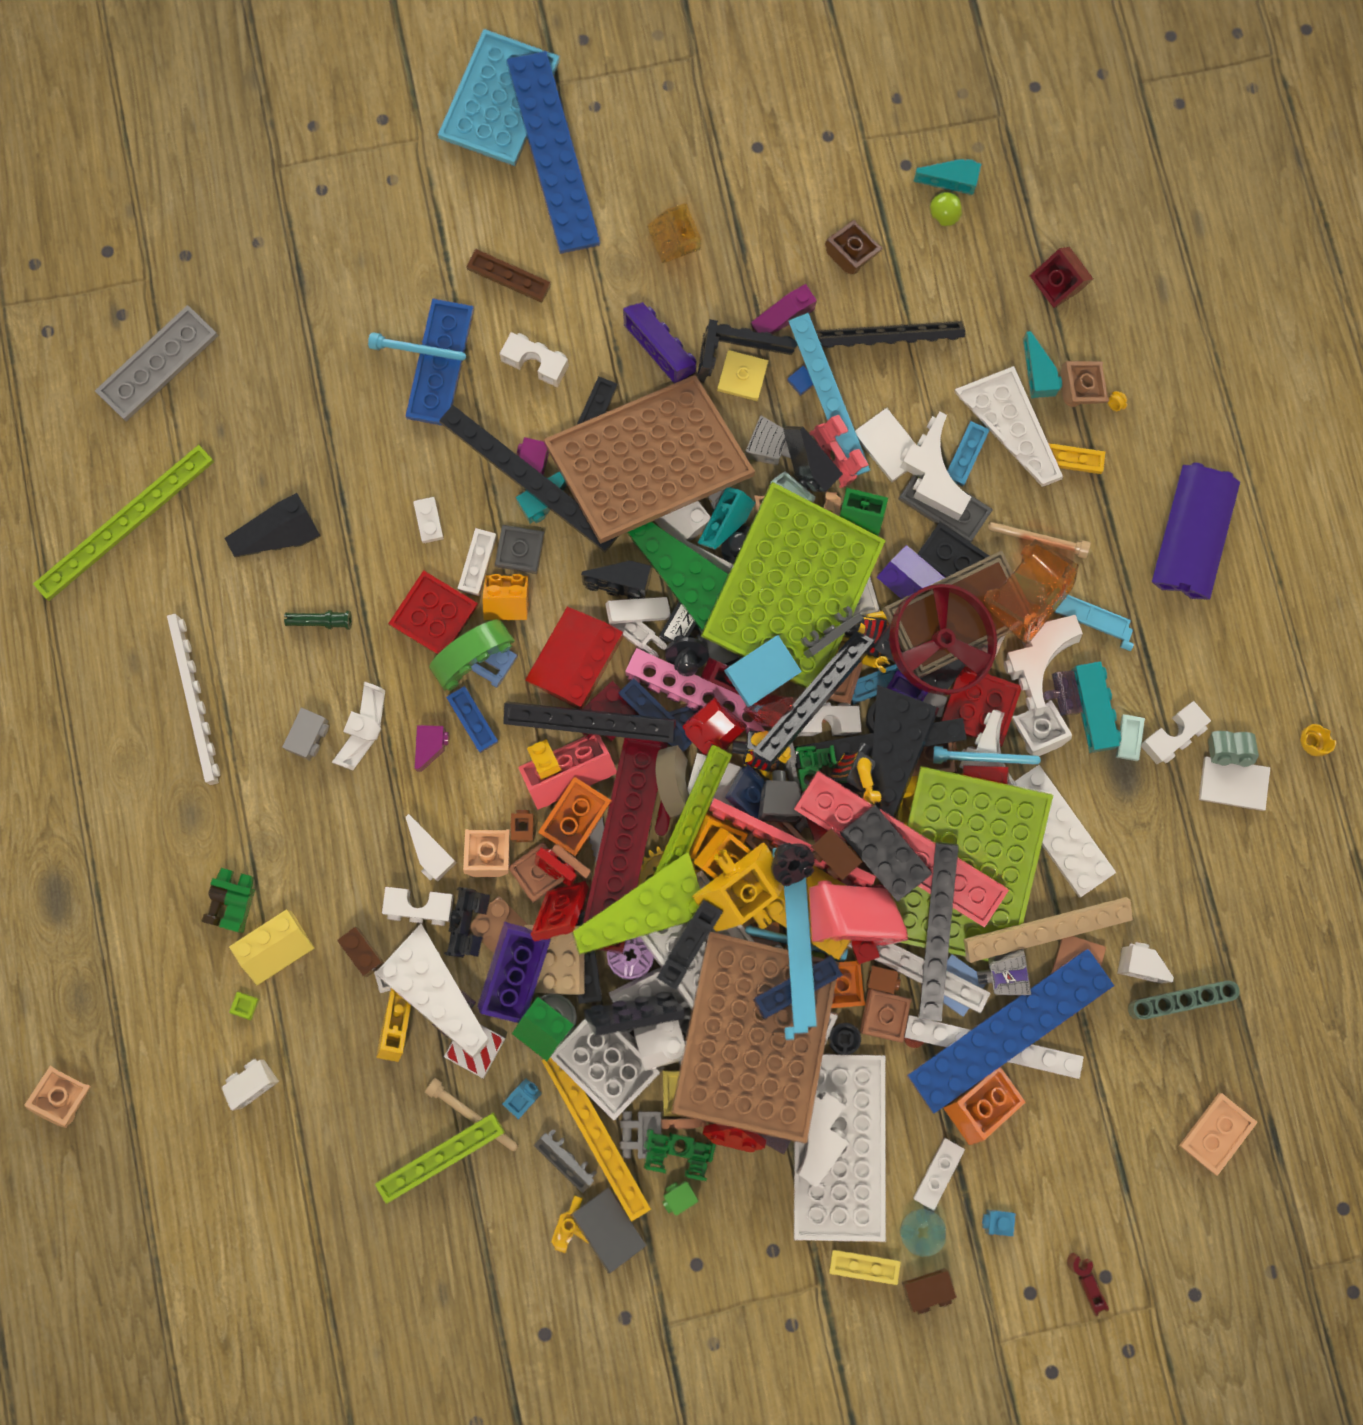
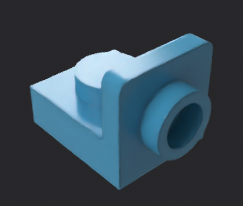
(522, 1098)
(999, 1222)

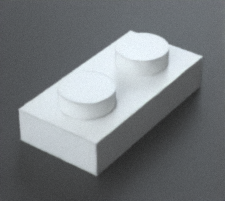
(428, 520)

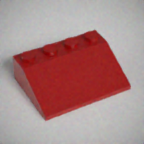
(575, 657)

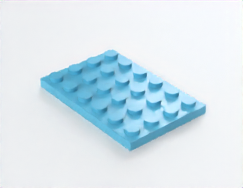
(485, 105)

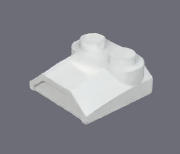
(1044, 731)
(660, 1044)

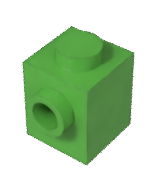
(679, 1197)

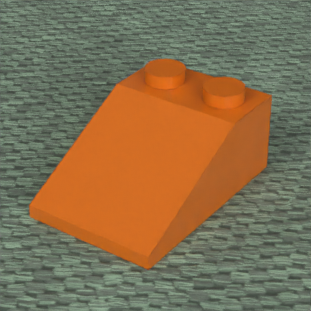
(575, 817)
(984, 1106)

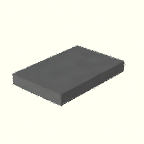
(608, 1230)

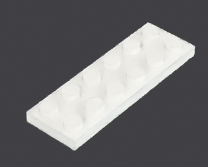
(1068, 840)

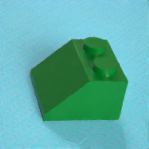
(542, 1029)

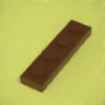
(508, 275)

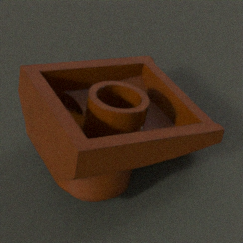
(851, 247)

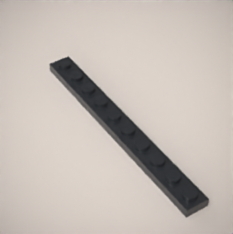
(521, 473)

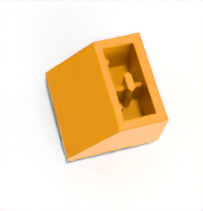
(505, 597)

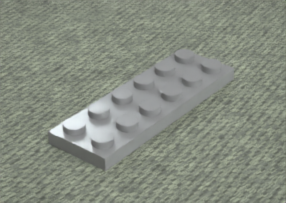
(156, 363)

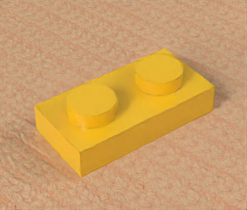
(543, 759)

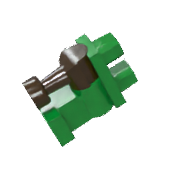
(235, 897)

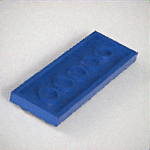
(438, 376)

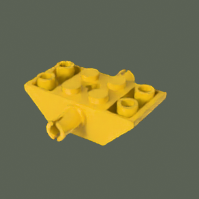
(748, 874)

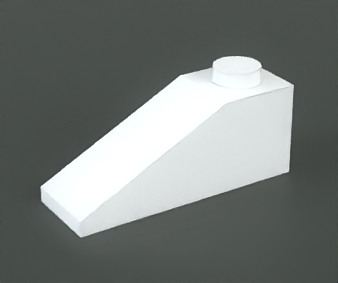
(429, 852)

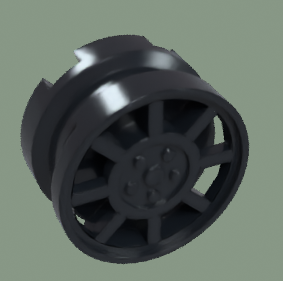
(844, 1039)

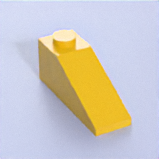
(394, 1028)

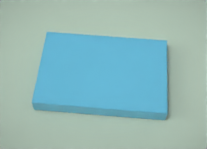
(762, 671)

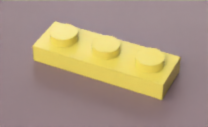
(864, 1267)

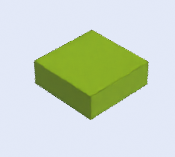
(244, 1005)

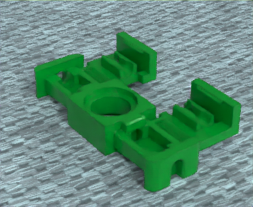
(810, 760)
(696, 1150)

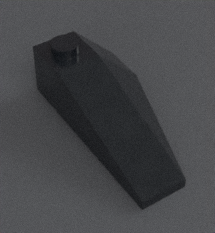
(276, 528)

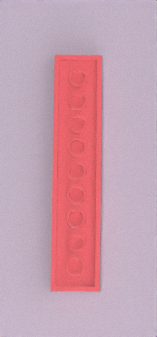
(837, 807)

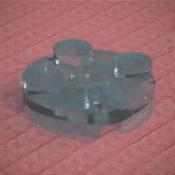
(936, 1232)

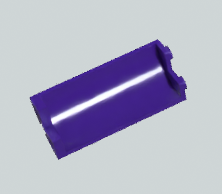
(1196, 531)

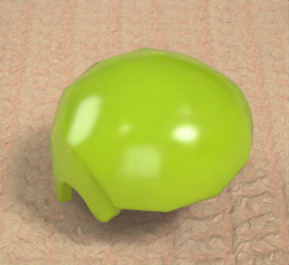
(946, 208)

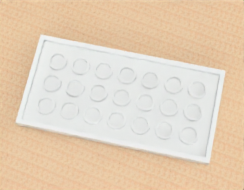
(852, 1194)

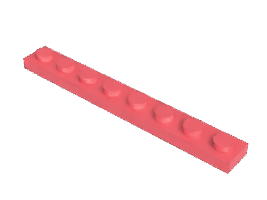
(763, 830)

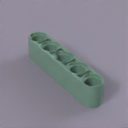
(1193, 996)

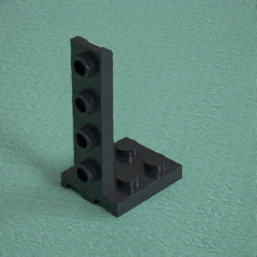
(743, 337)

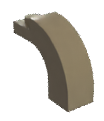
(670, 779)

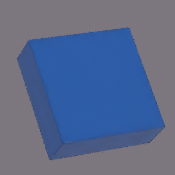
(800, 381)

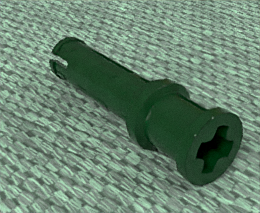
(328, 619)

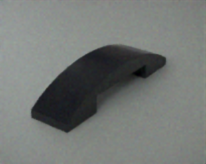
(689, 944)

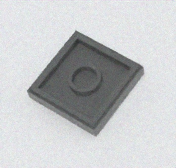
(519, 549)

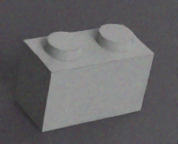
(306, 734)

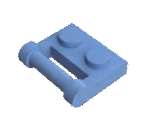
(500, 661)

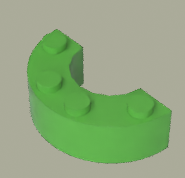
(469, 649)

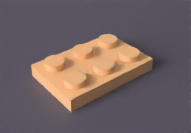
(1218, 1134)

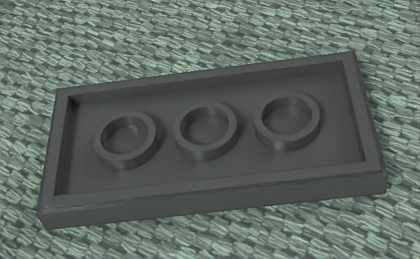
(969, 522)

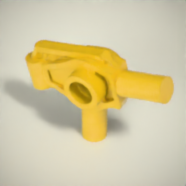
(567, 1227)

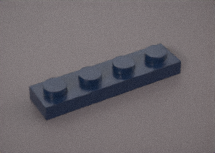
(648, 706)
(780, 995)

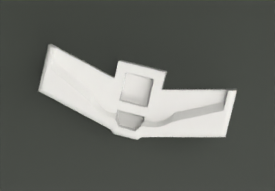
(362, 727)

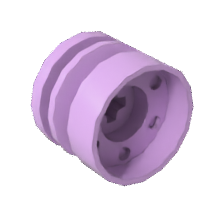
(636, 967)

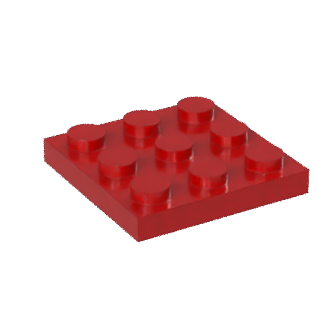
(433, 613)
(976, 702)

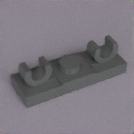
(831, 632)
(565, 1161)

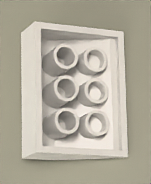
(605, 1067)

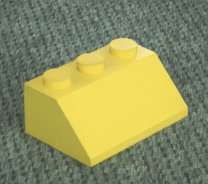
(272, 947)

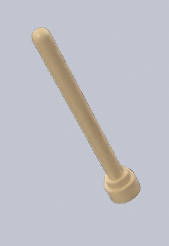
(1079, 548)
(437, 1090)

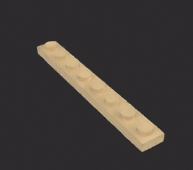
(1048, 929)

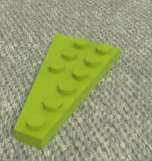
(651, 907)

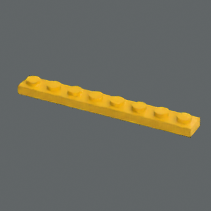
(599, 1141)

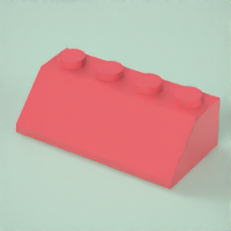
(580, 759)

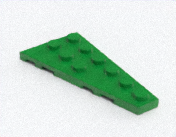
(683, 570)

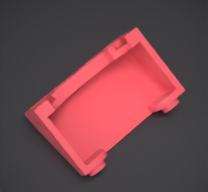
(855, 914)

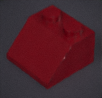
(1061, 276)

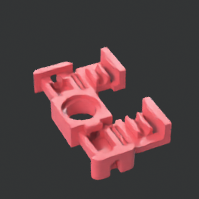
(824, 438)

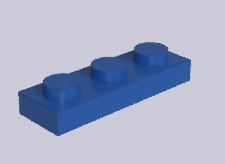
(472, 719)

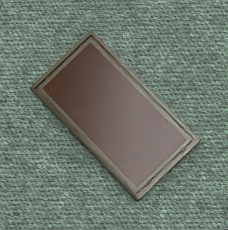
(921, 619)

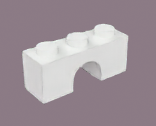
(519, 349)
(842, 718)
(1190, 721)
(398, 905)

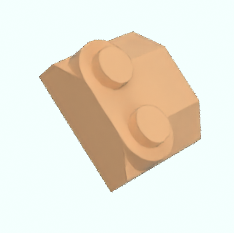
(486, 853)
(57, 1097)

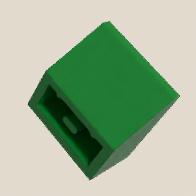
(864, 509)

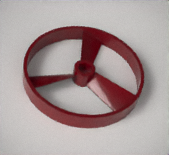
(975, 659)

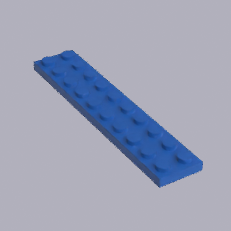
(553, 152)
(1010, 1031)

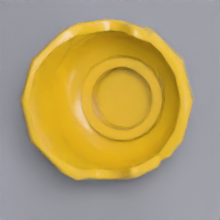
(1317, 740)

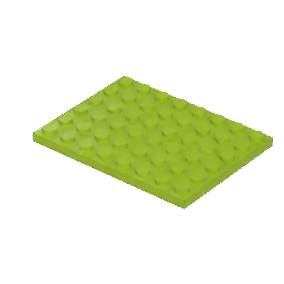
(792, 580)
(996, 833)

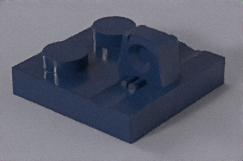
(746, 791)

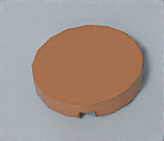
(682, 1123)

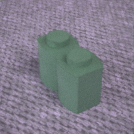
(1233, 748)

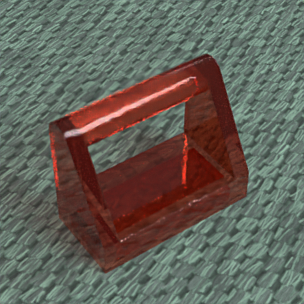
(769, 709)

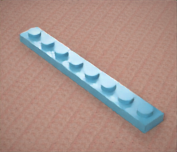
(824, 382)

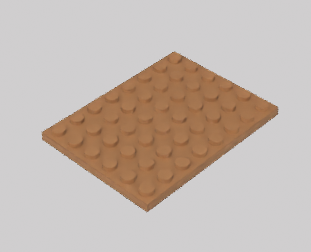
(648, 458)
(736, 1062)

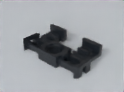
(459, 941)

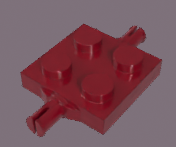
(609, 701)

